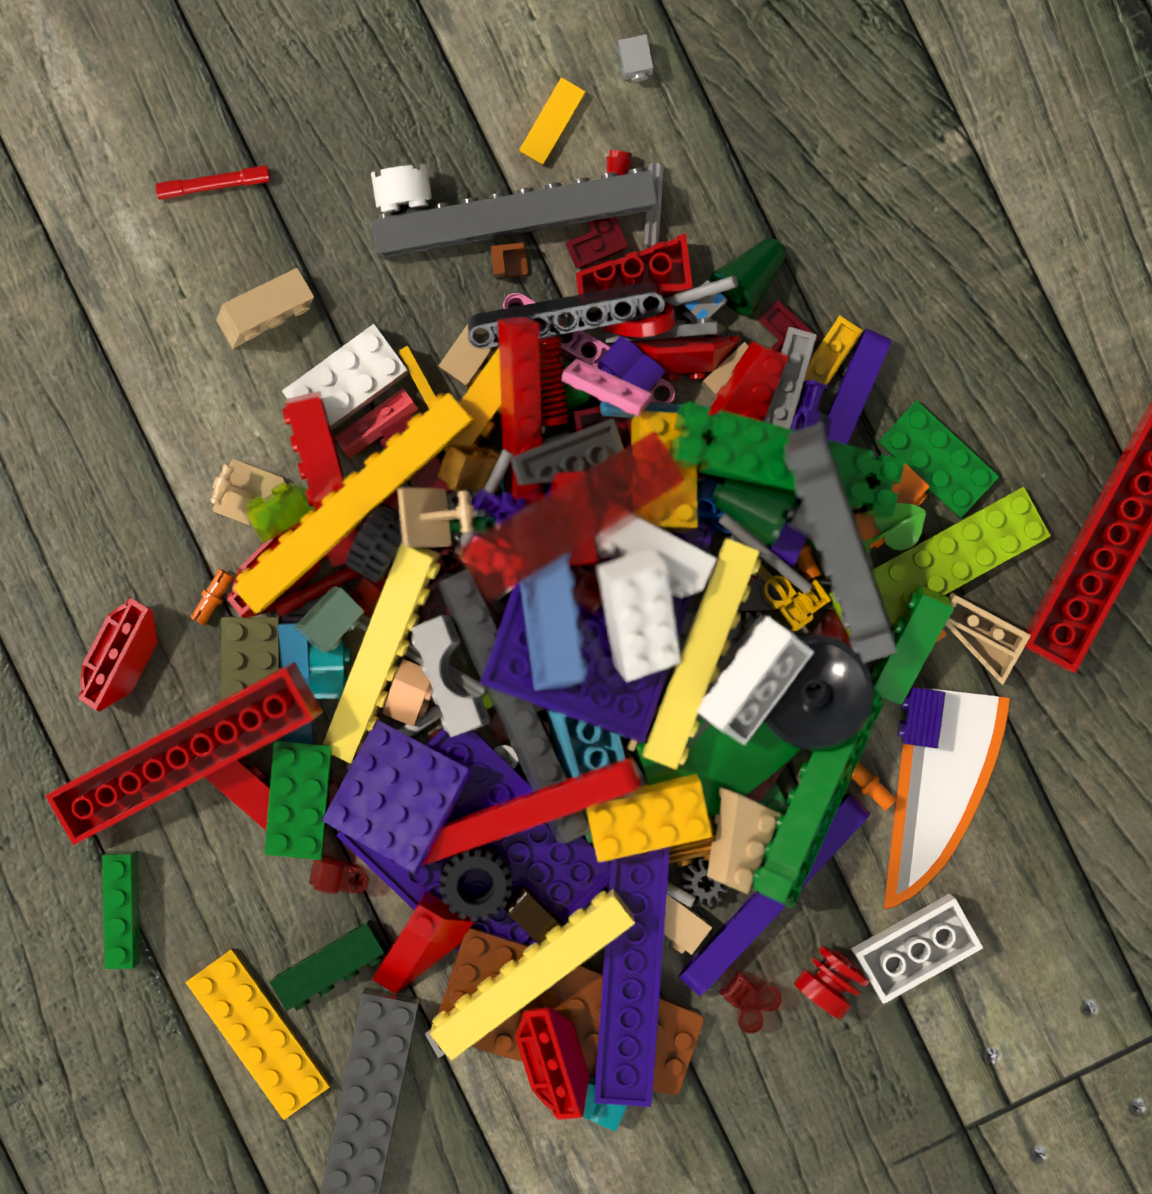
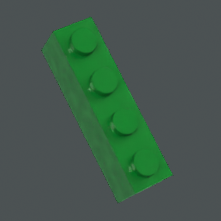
(914, 639)
(121, 909)

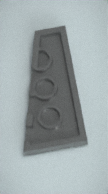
(704, 327)
(568, 454)

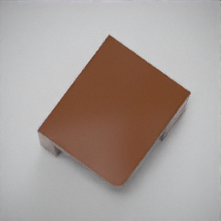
(509, 260)

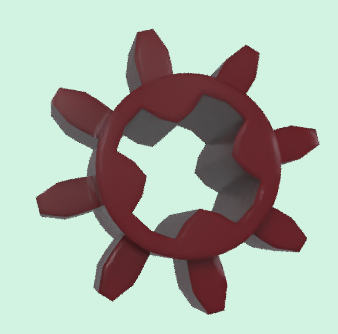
(451, 563)

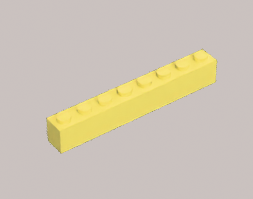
(381, 649)
(701, 652)
(531, 974)

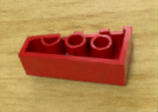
(663, 264)
(751, 383)

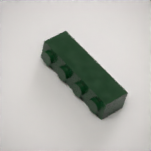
(328, 965)

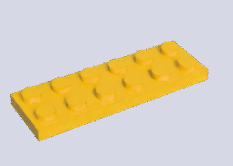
(258, 1033)

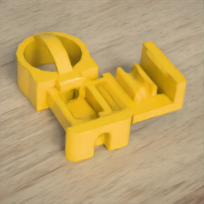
(796, 608)

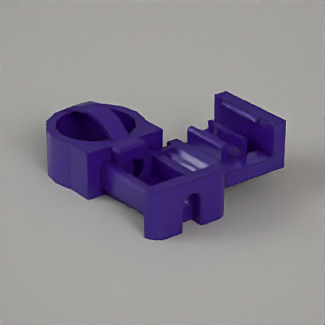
(808, 405)
(495, 508)

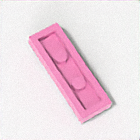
(606, 387)

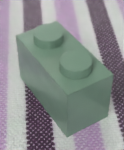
(329, 619)

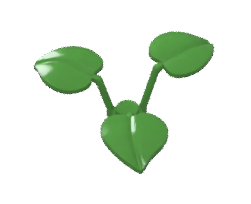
(898, 530)

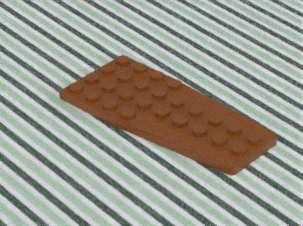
(574, 997)

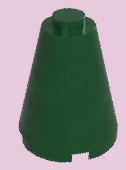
(754, 274)
(754, 508)

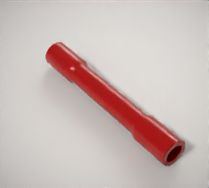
(181, 187)
(298, 599)

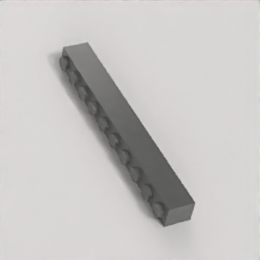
(514, 213)
(515, 714)

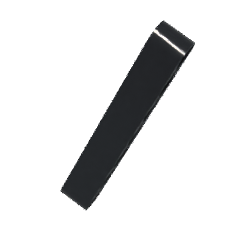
(578, 307)

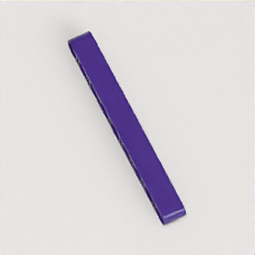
(842, 419)
(760, 910)

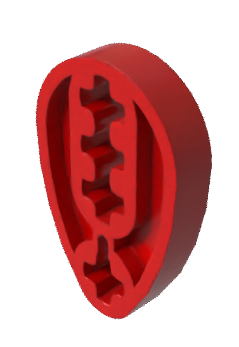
(646, 326)

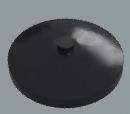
(825, 699)

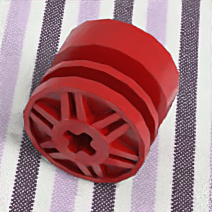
(831, 982)

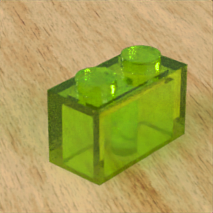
(275, 512)

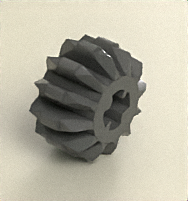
(697, 889)

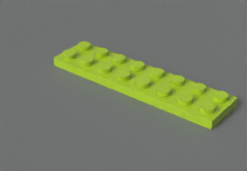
(959, 552)

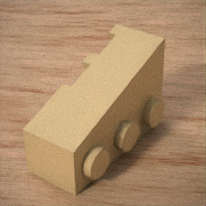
(264, 307)
(987, 637)
(740, 840)

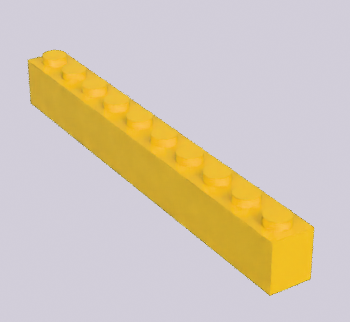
(353, 503)

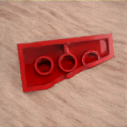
(424, 940)

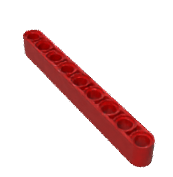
(535, 808)

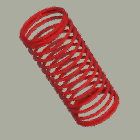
(548, 343)

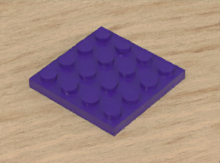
(397, 796)

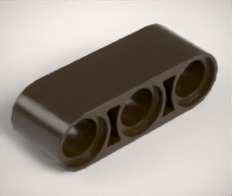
(531, 914)

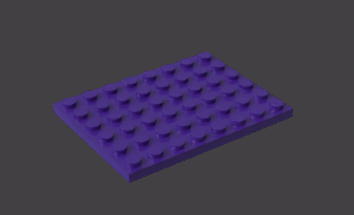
(604, 695)
(556, 872)

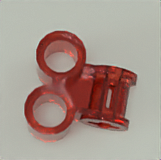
(587, 587)
(333, 876)
(746, 998)

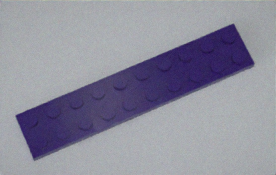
(632, 983)

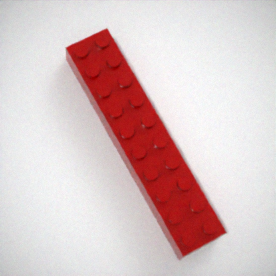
(1098, 558)
(184, 753)

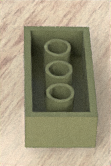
(247, 651)

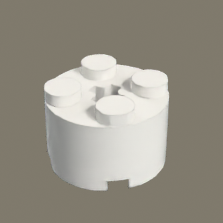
(401, 187)

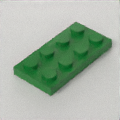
(938, 458)
(298, 799)

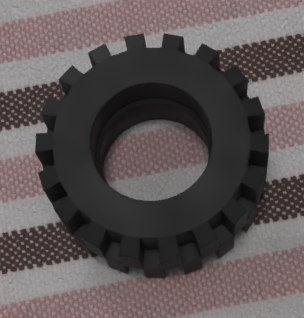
(376, 544)
(476, 905)

